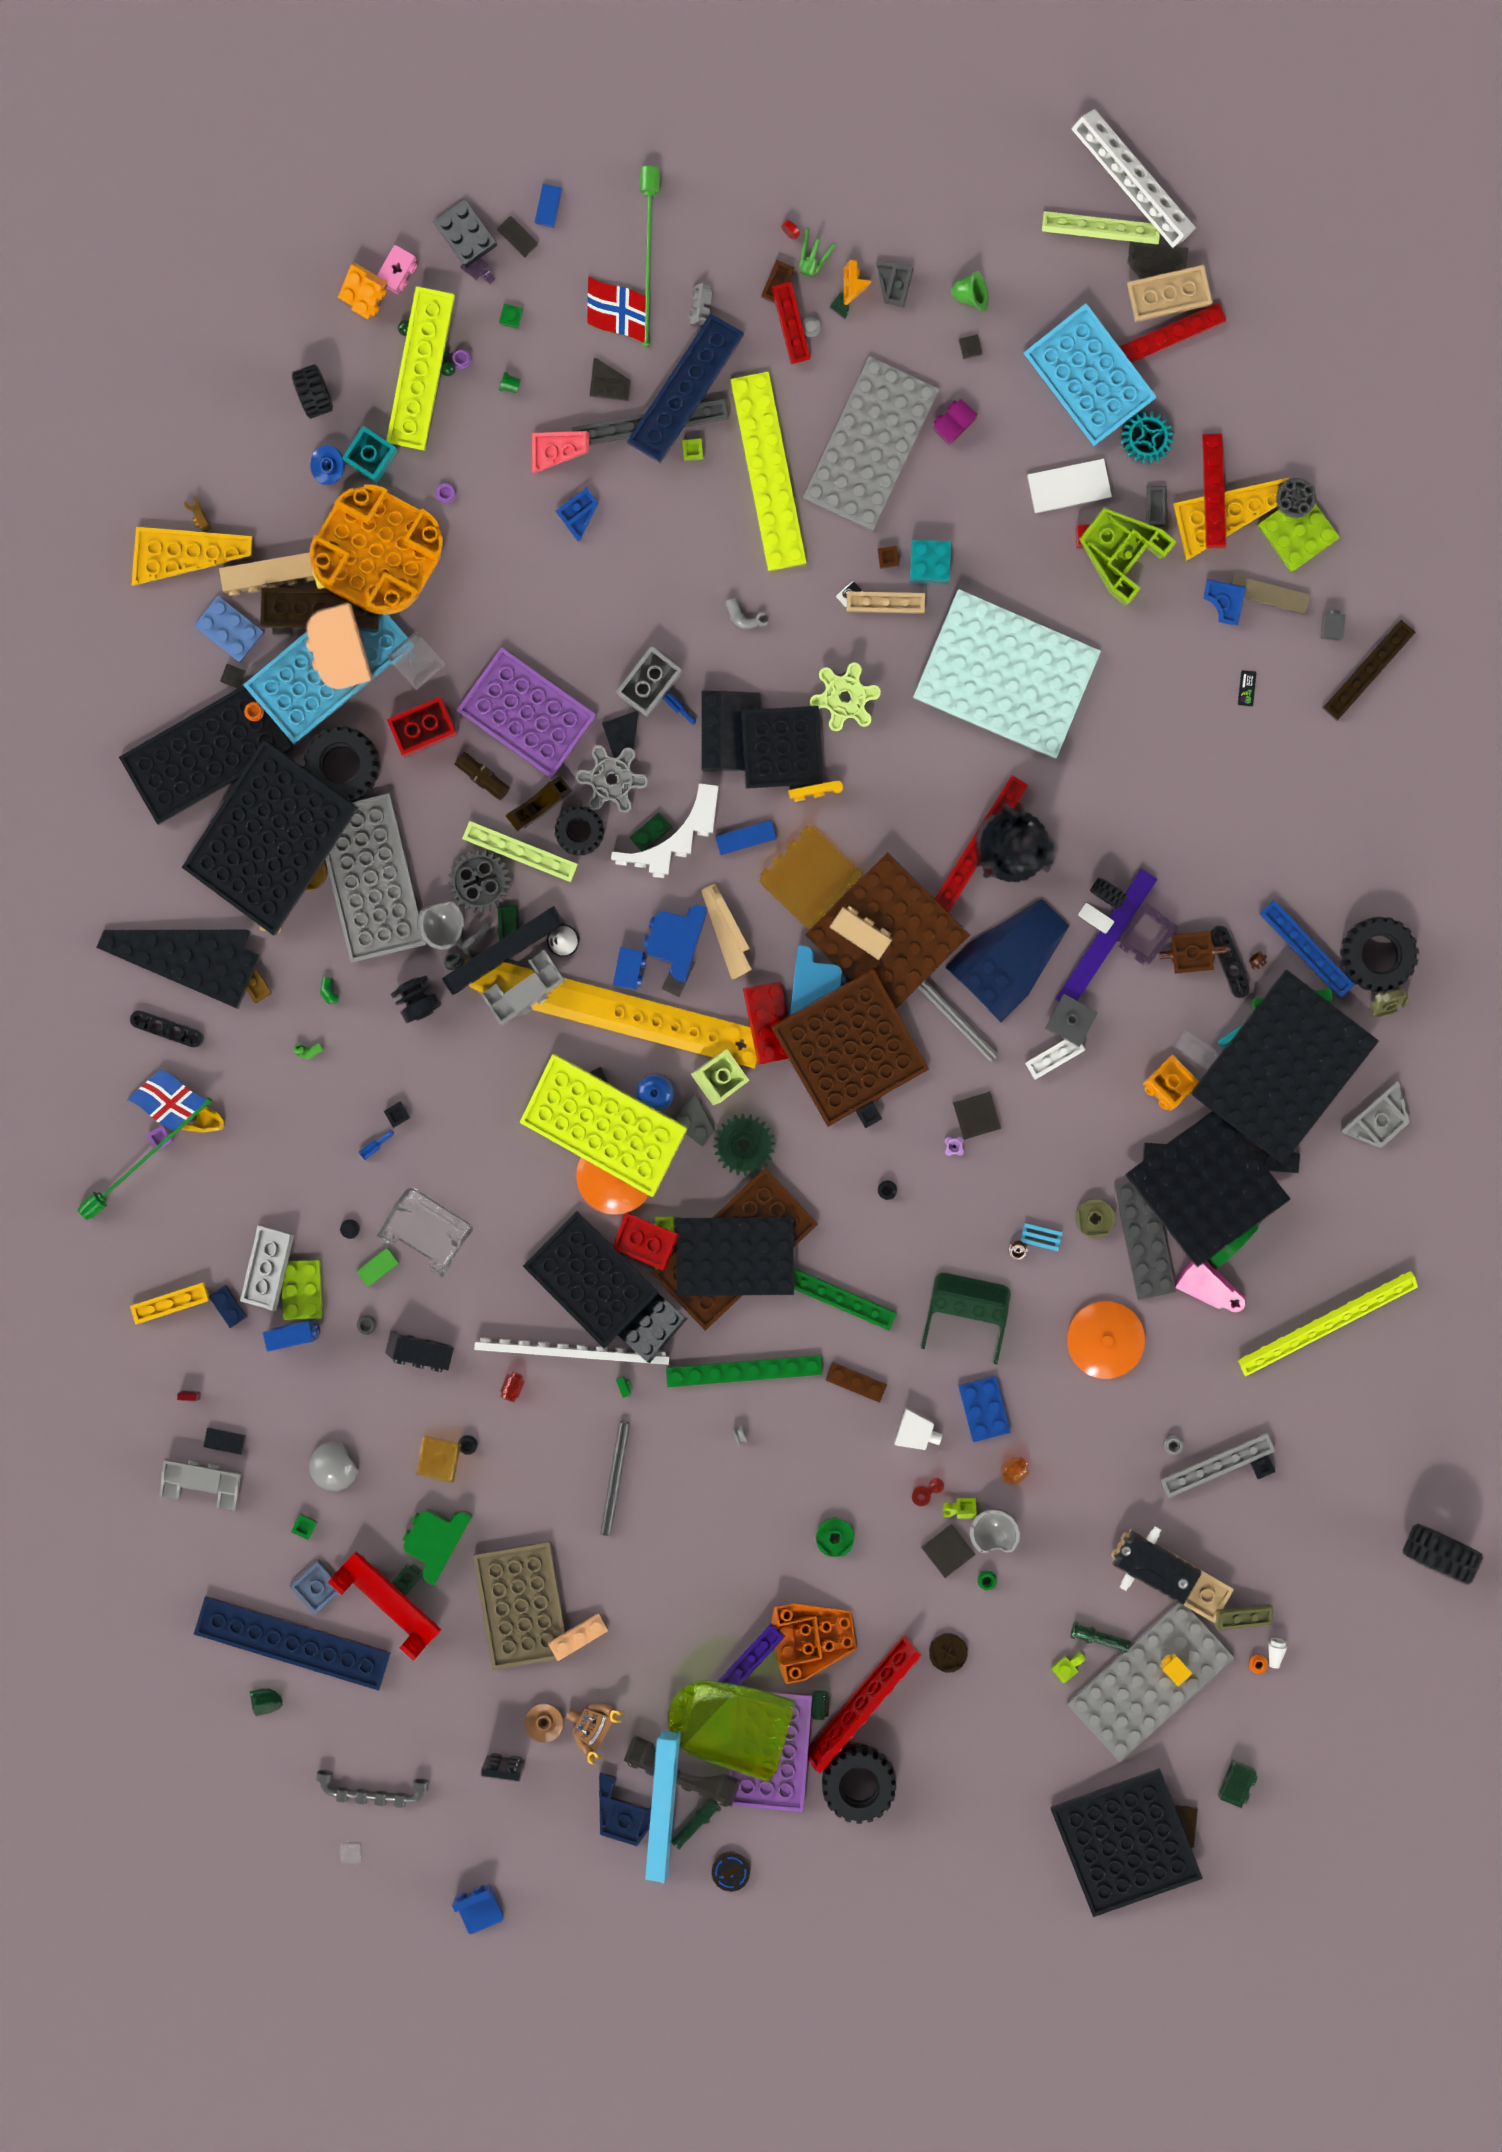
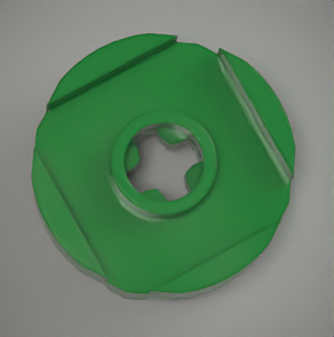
(834, 1548)

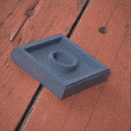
(314, 1588)

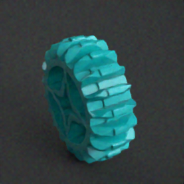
(1162, 430)

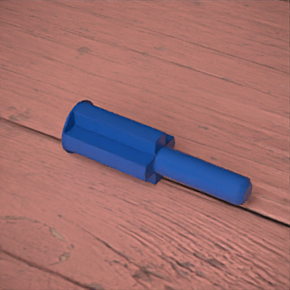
(678, 706)
(373, 1146)

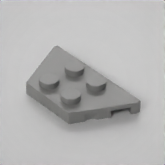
(1380, 1119)

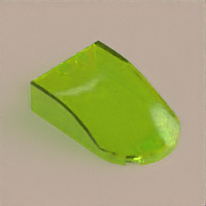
(732, 1726)

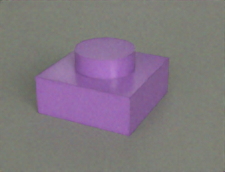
(158, 1135)

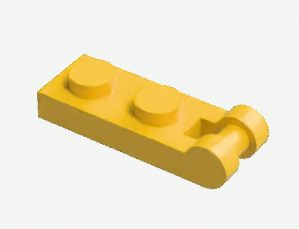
(815, 790)

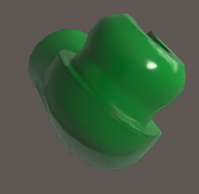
(326, 992)

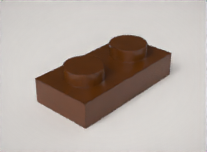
(780, 274)

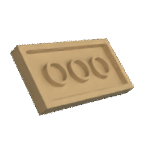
(1169, 293)

